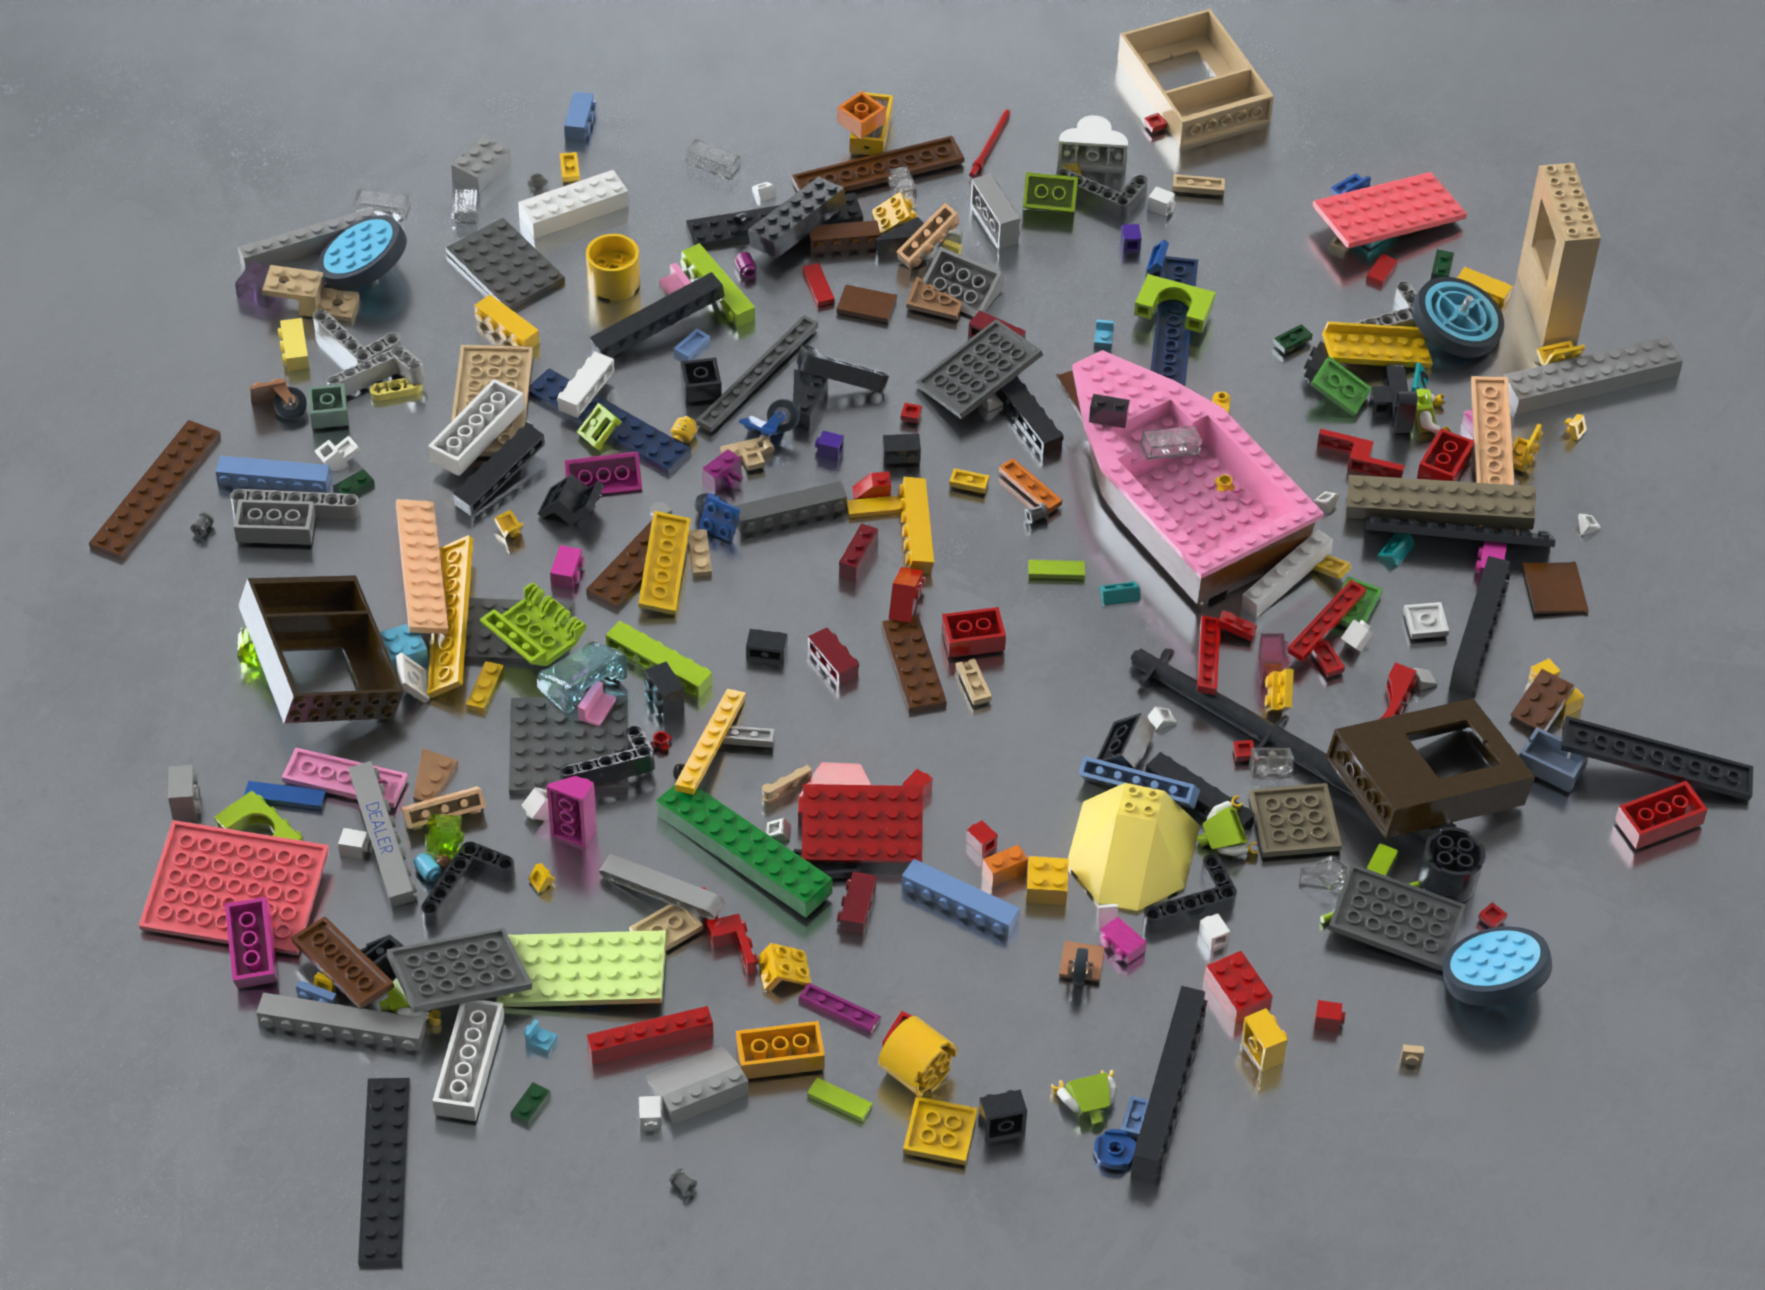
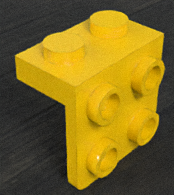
(894, 212)
(1559, 352)
(1525, 449)
(784, 964)

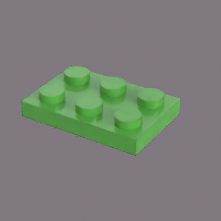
(1341, 386)
(1364, 606)

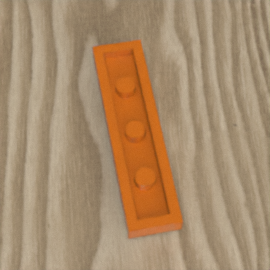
(1030, 485)

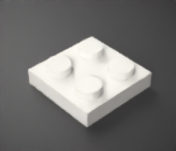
(1426, 620)
(412, 677)

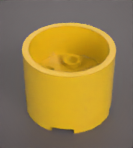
(613, 267)
(917, 1056)

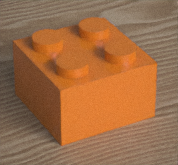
(861, 114)

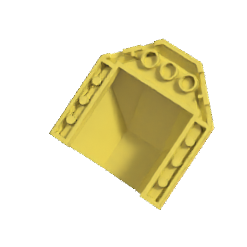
(1133, 847)

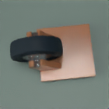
(288, 401)
(1081, 962)

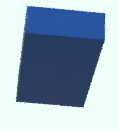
(1157, 257)

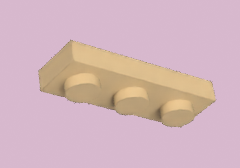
(1198, 184)
(699, 553)

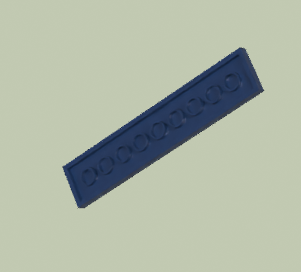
(1170, 336)
(631, 435)

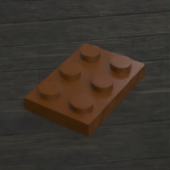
(1543, 701)

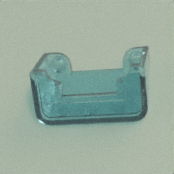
(580, 670)

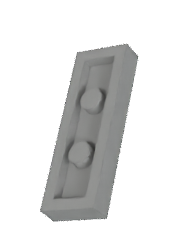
(749, 736)

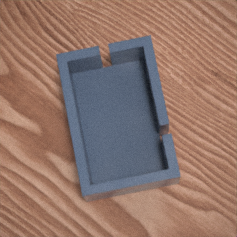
(1550, 763)

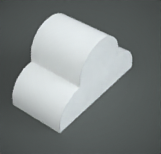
(1093, 145)

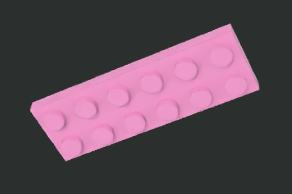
(332, 774)

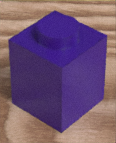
(1131, 237)
(829, 445)

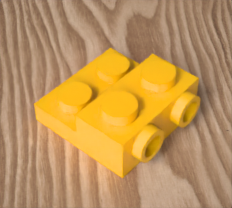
(1279, 691)

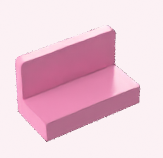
(675, 280)
(595, 705)

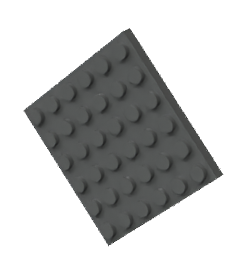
(548, 739)

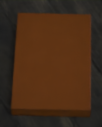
(866, 303)

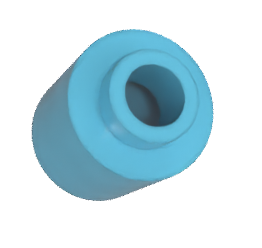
(427, 867)

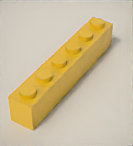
(916, 524)

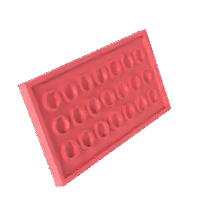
(1389, 210)

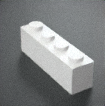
(585, 384)

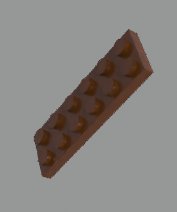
(623, 574)
(914, 664)
(342, 962)

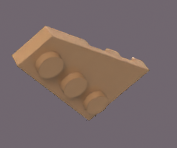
(929, 300)
(433, 775)

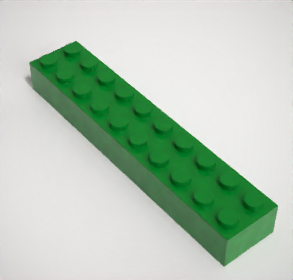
(746, 848)

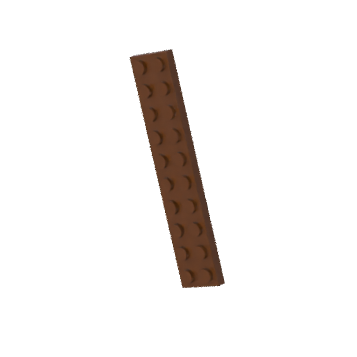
(876, 167)
(154, 490)

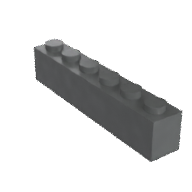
(791, 507)

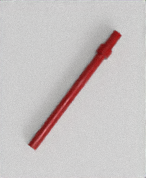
(979, 162)

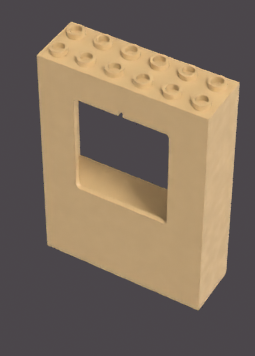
(1205, 108)
(1558, 254)

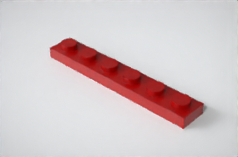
(1326, 620)
(1208, 655)

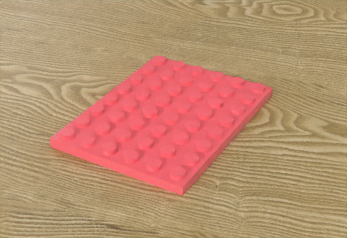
(218, 866)

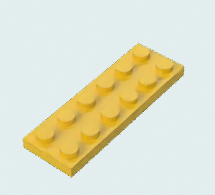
(664, 563)

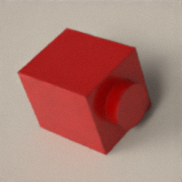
(920, 778)
(981, 838)
(1329, 1016)

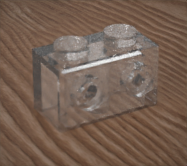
(901, 181)
(1271, 763)

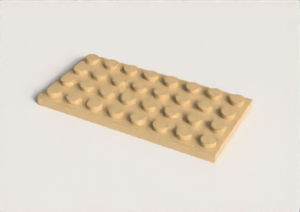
(481, 365)

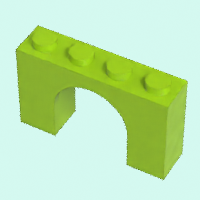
(1159, 289)
(252, 811)

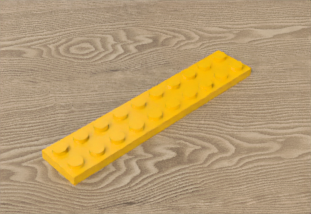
(448, 649)

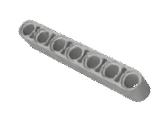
(326, 504)
(661, 886)

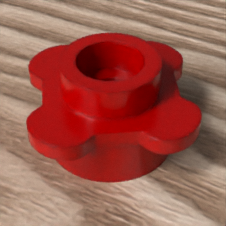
(661, 736)

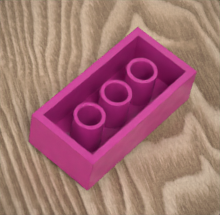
(251, 942)

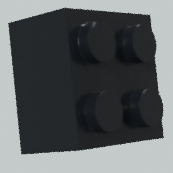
(701, 379)
(664, 691)
(1002, 1115)

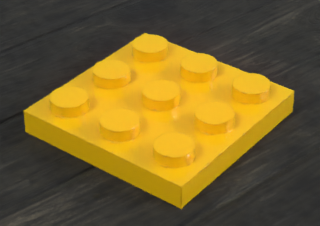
(940, 1130)

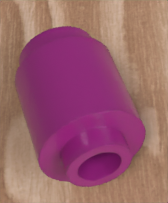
(745, 264)

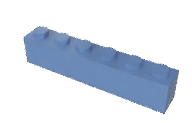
(273, 474)
(1115, 775)
(960, 898)

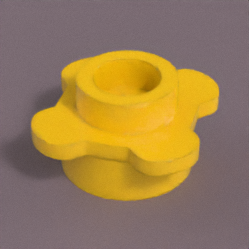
(1224, 483)

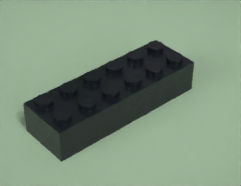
(797, 217)

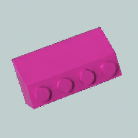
(614, 471)
(572, 810)

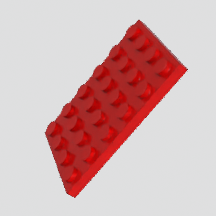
(862, 823)

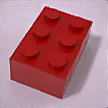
(1445, 457)
(973, 632)
(1237, 986)

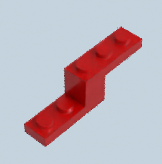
(1360, 454)
(729, 931)

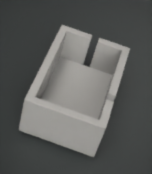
(480, 164)

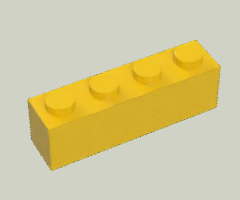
(506, 322)

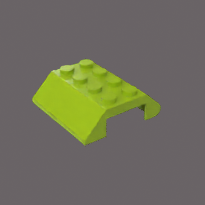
(536, 629)

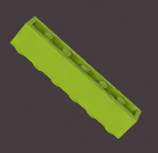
(735, 303)
(648, 653)

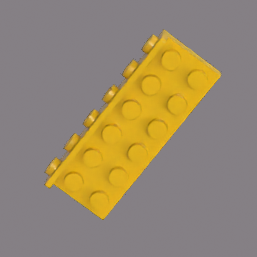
(1376, 344)

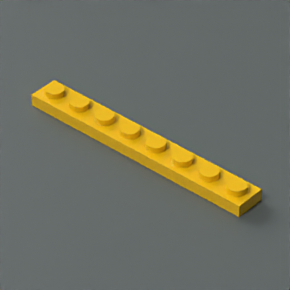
(710, 741)

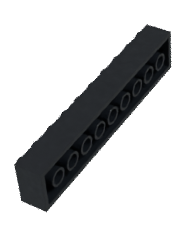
(1169, 1085)

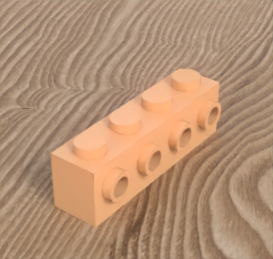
(927, 236)
(456, 803)

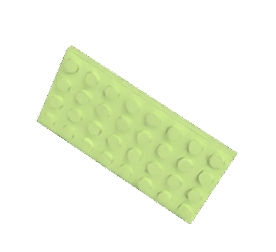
(590, 968)

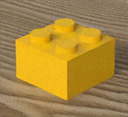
(1047, 880)
(1264, 1039)

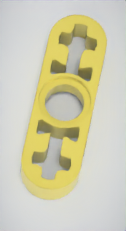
(390, 394)

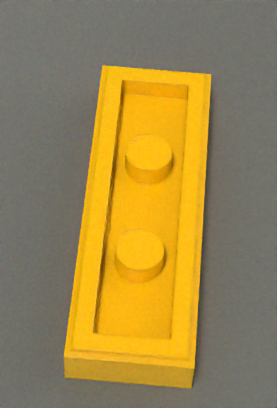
(874, 506)

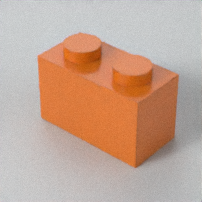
(1005, 866)

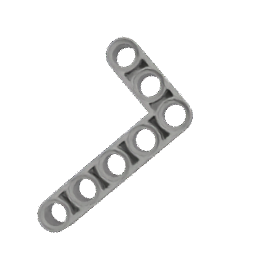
(1404, 297)
(347, 344)
(380, 367)

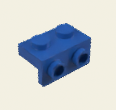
(1350, 184)

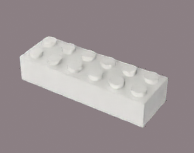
(573, 204)
(476, 427)
(468, 1059)

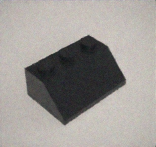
(1127, 741)

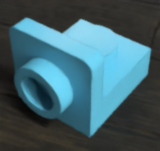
(1104, 334)
(539, 1038)

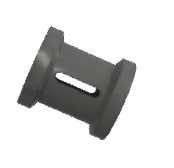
(1036, 513)
(202, 524)
(683, 1182)

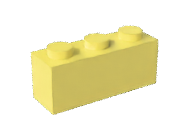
(293, 344)

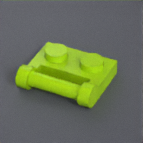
(595, 423)

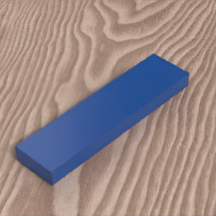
(288, 795)

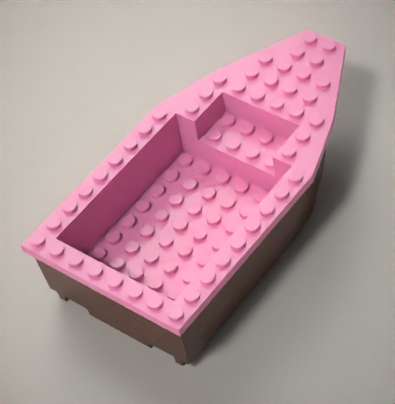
(1172, 503)

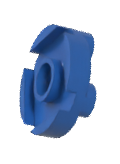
(1110, 1159)

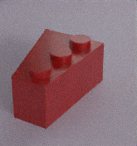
(905, 593)

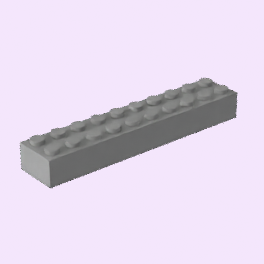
(1593, 374)

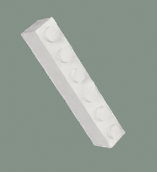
(1287, 573)

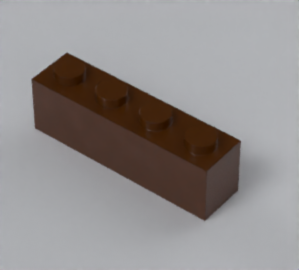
(844, 236)

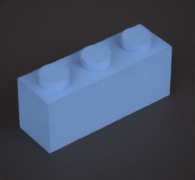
(580, 115)

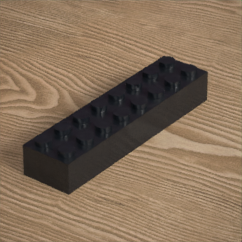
(1480, 626)

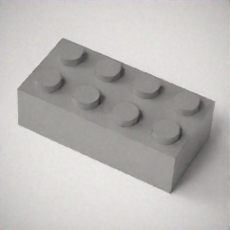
(995, 211)
(274, 521)

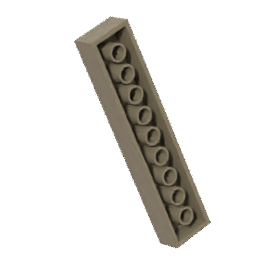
(1442, 501)

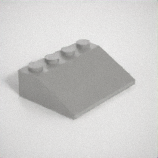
(965, 280)
(698, 1084)

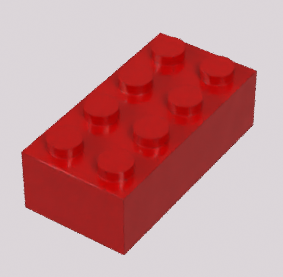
(1661, 814)

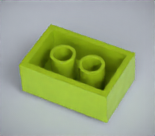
(1050, 192)

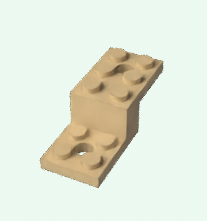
(310, 292)

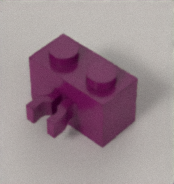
(722, 471)

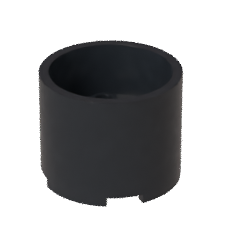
(1451, 864)

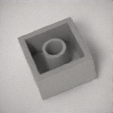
(183, 793)

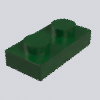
(1442, 264)
(1292, 338)
(355, 483)
(530, 1104)

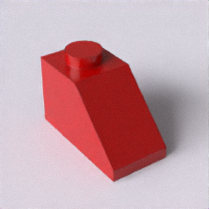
(873, 486)

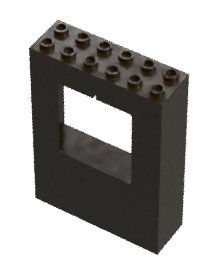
(320, 615)
(1400, 786)

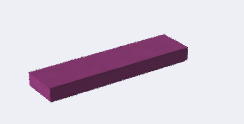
(839, 1008)

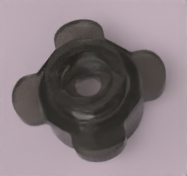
(537, 182)

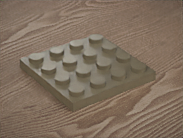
(1295, 820)

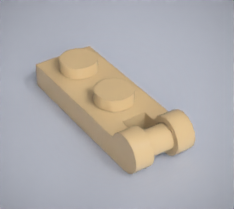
(750, 445)
(974, 682)
(786, 785)

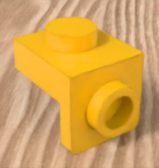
(508, 524)

